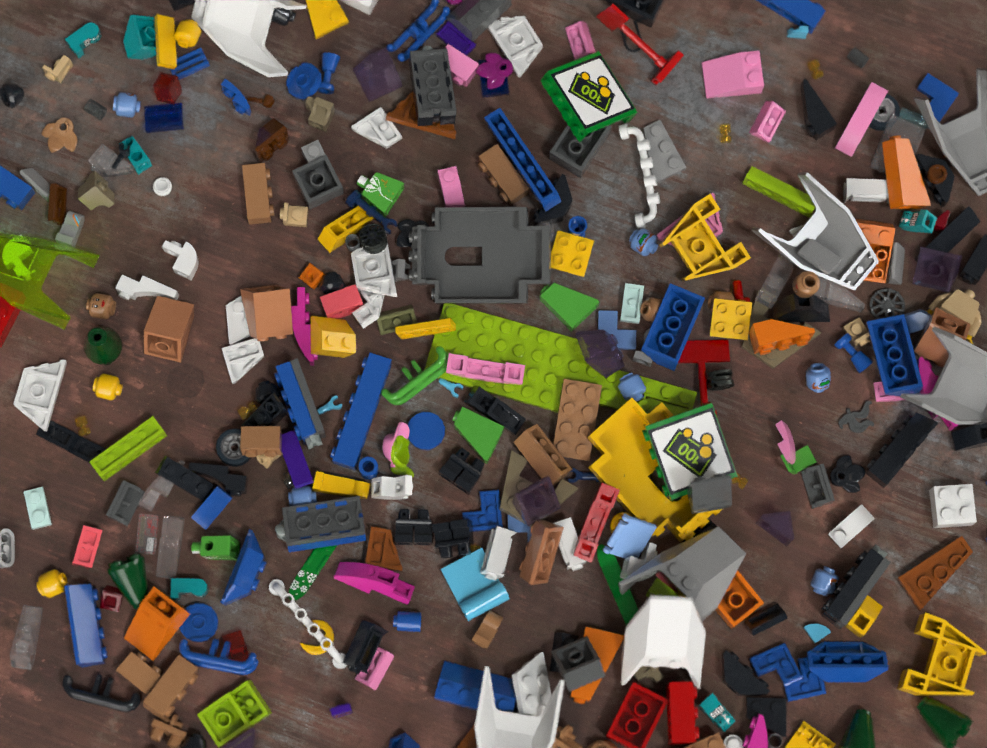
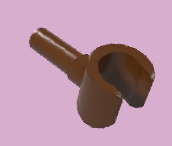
(268, 100)

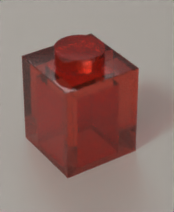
(167, 88)

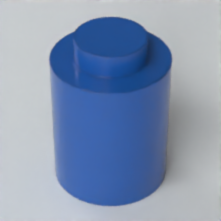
(368, 468)
(408, 621)

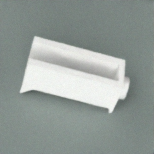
(866, 190)
(568, 543)
(496, 553)

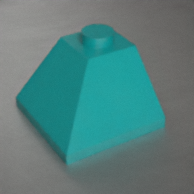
(140, 37)

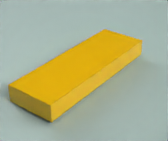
(165, 41)
(425, 328)

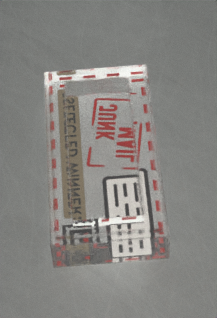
(147, 534)

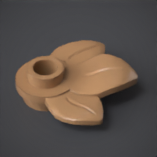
(60, 138)

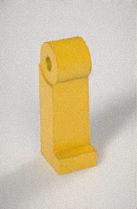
(340, 486)

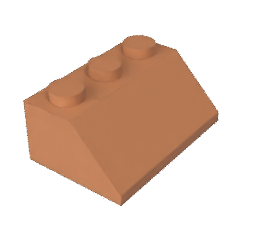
(540, 552)

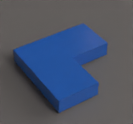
(940, 93)
(490, 515)
(777, 659)
(807, 687)

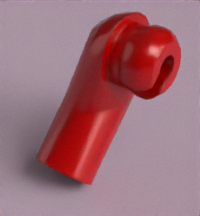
(738, 291)

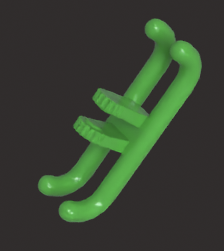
(421, 381)

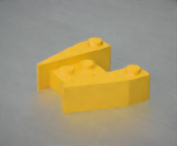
(699, 245)
(947, 662)

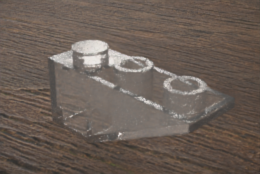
(26, 638)

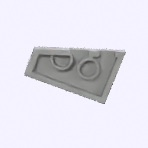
(663, 152)

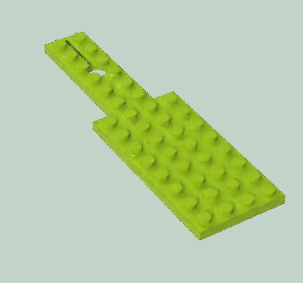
(546, 359)

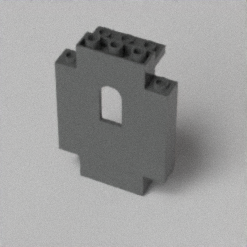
(511, 255)

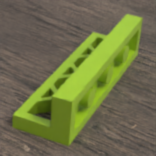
(779, 191)
(128, 448)

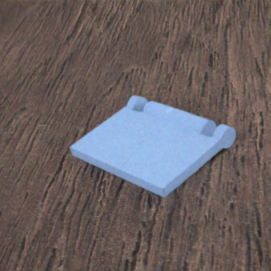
(630, 537)

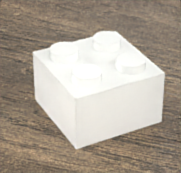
(952, 506)

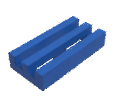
(204, 64)

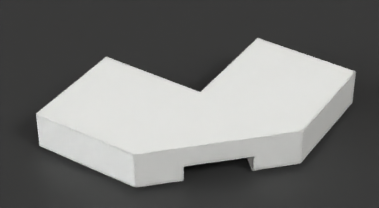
(369, 311)

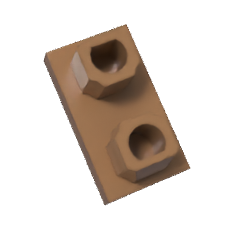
(176, 736)
(565, 738)

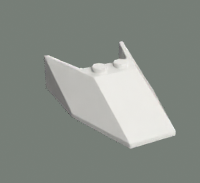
(242, 29)
(666, 635)
(515, 730)

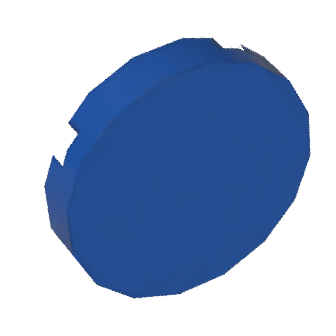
(303, 81)
(426, 431)
(200, 624)

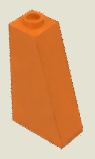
(903, 175)
(606, 646)

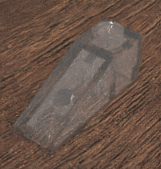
(838, 296)

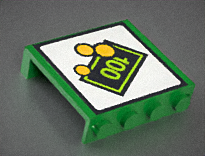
(588, 95)
(688, 448)

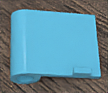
(471, 589)

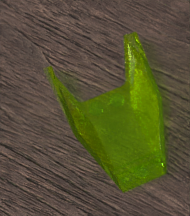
(24, 270)

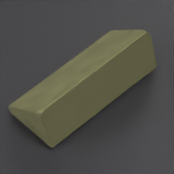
(396, 317)

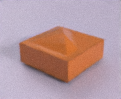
(311, 276)

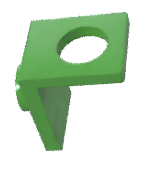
(803, 460)

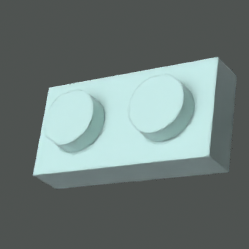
(631, 303)
(37, 508)

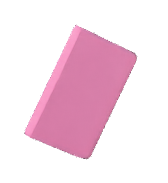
(580, 40)
(767, 121)
(377, 669)

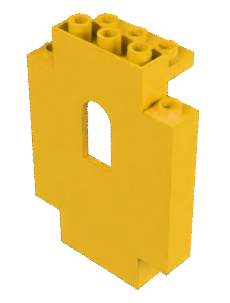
(627, 453)

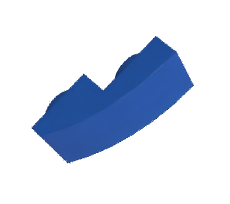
(239, 101)
(211, 507)

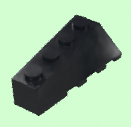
(900, 449)

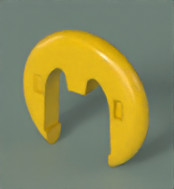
(317, 650)

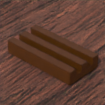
(57, 204)

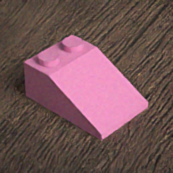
(733, 75)

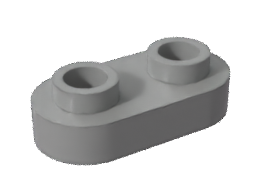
(7, 548)

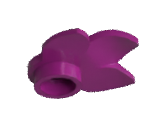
(492, 70)

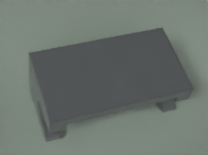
(817, 486)
(124, 503)

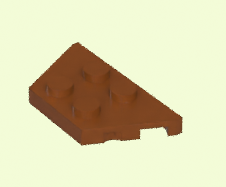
(406, 115)

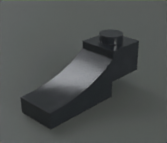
(494, 409)
(233, 484)

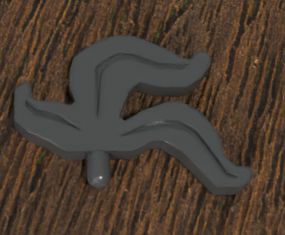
(854, 425)

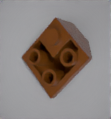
(269, 139)

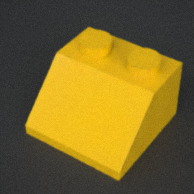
(332, 337)

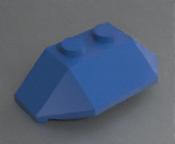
(245, 572)
(846, 661)

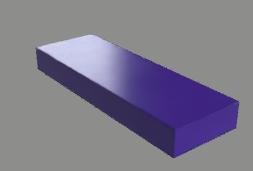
(295, 460)

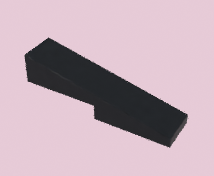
(70, 442)

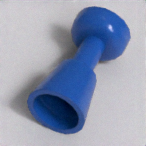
(329, 65)
(577, 226)
(858, 358)

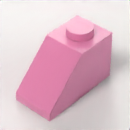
(461, 66)
(451, 187)

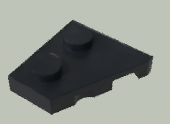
(772, 710)

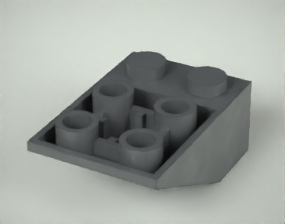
(710, 493)

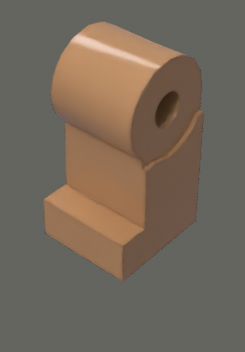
(487, 630)

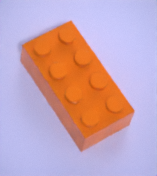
(738, 601)

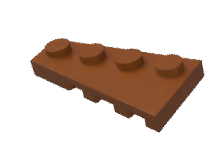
(931, 574)

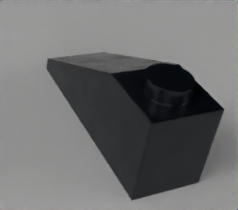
(816, 115)

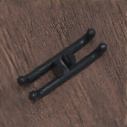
(105, 700)

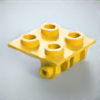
(571, 253)
(731, 319)
(809, 737)

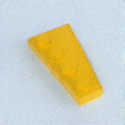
(325, 16)

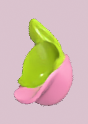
(396, 450)

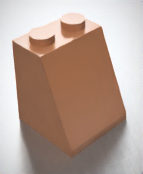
(268, 311)
(168, 329)
(929, 345)

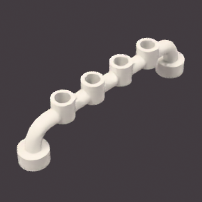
(649, 180)
(278, 589)

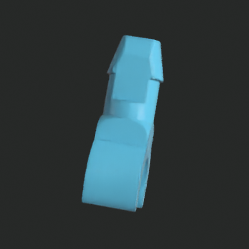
(450, 386)
(329, 406)

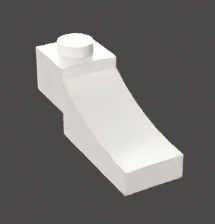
(132, 289)

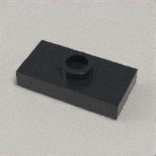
(765, 619)

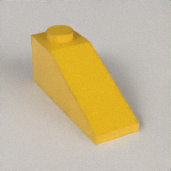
(336, 232)

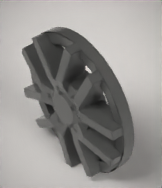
(887, 304)

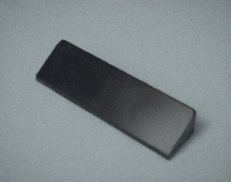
(955, 231)

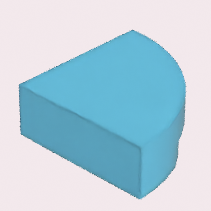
(800, 33)
(816, 631)

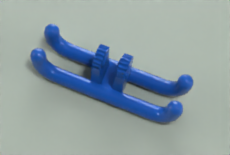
(419, 31)
(218, 663)

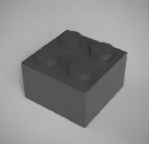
(318, 182)

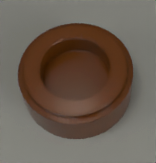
(937, 174)

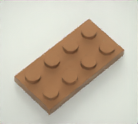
(576, 418)

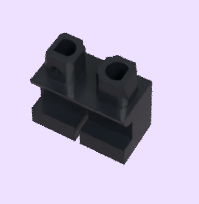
(456, 465)
(405, 527)
(453, 534)

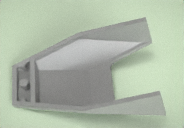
(964, 137)
(834, 229)
(962, 385)
(697, 567)

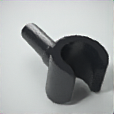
(122, 154)

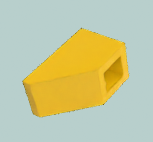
(864, 617)

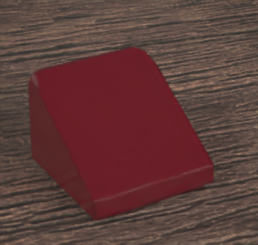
(941, 222)
(111, 599)

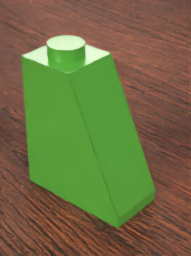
(568, 304)
(478, 432)

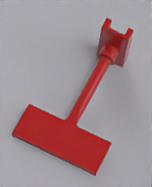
(614, 18)
(705, 352)

